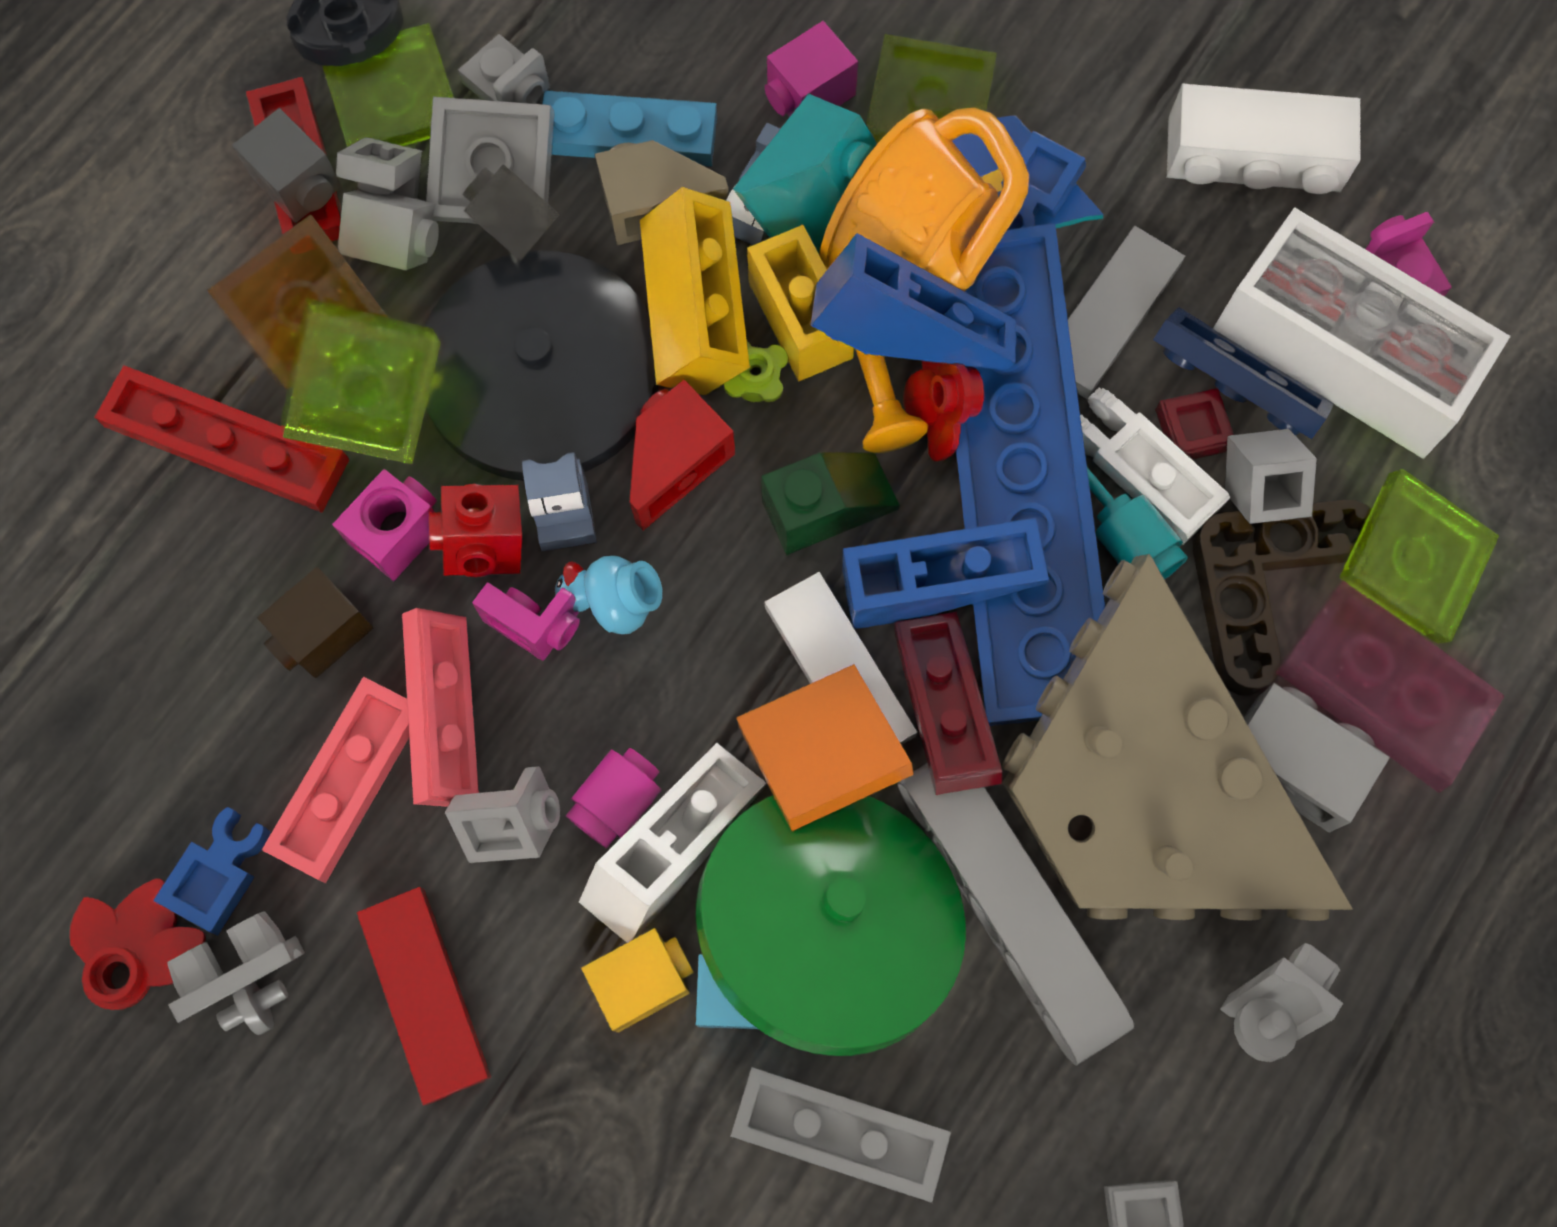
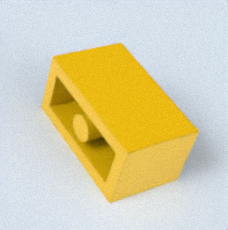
(784, 281)

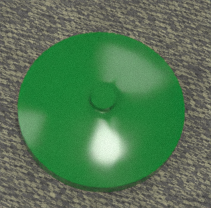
(831, 928)

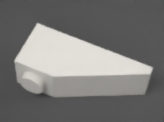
(669, 843)

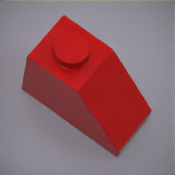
(675, 450)

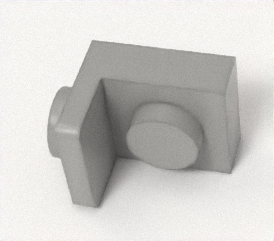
(505, 73)
(381, 167)
(506, 822)

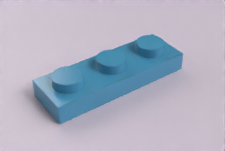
(598, 122)

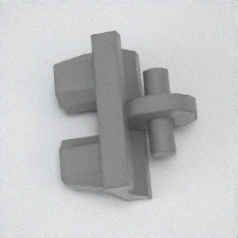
(203, 982)
(1284, 1004)

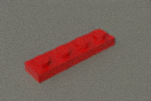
(221, 438)

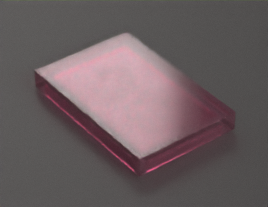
(1391, 685)

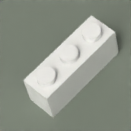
(1263, 138)

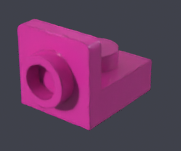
(1403, 246)
(518, 618)

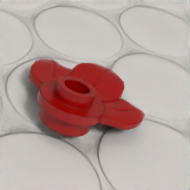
(944, 399)
(132, 934)

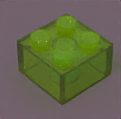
(359, 382)

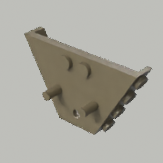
(1163, 772)

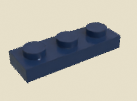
(1242, 374)

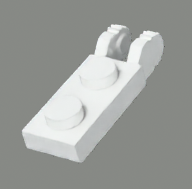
(1151, 465)

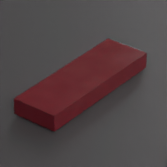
(947, 704)

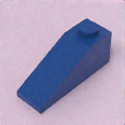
(907, 313)
(941, 571)

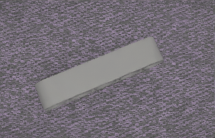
(1020, 916)

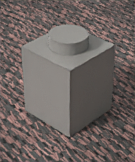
(387, 229)
(1270, 476)

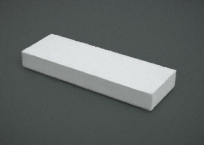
(827, 643)

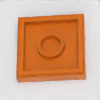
(824, 747)

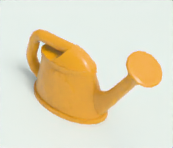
(932, 210)

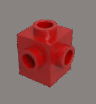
(478, 530)

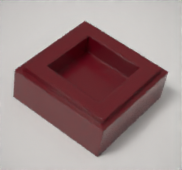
(1196, 423)

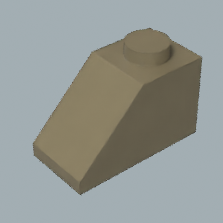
(642, 177)

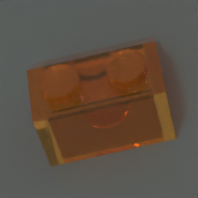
(270, 290)

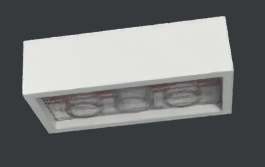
(1361, 333)

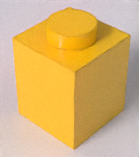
(638, 979)

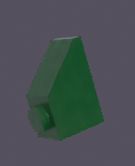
(825, 497)

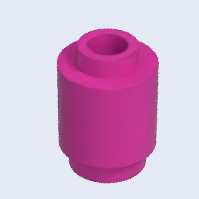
(614, 796)

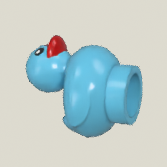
(614, 591)

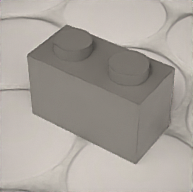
(1317, 761)

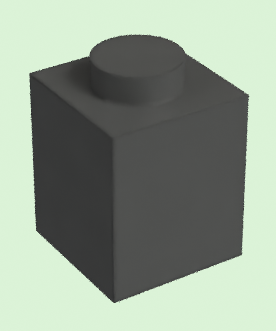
(287, 165)

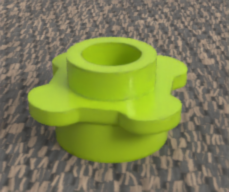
(765, 385)

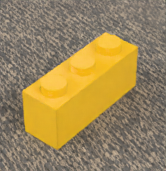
(694, 291)

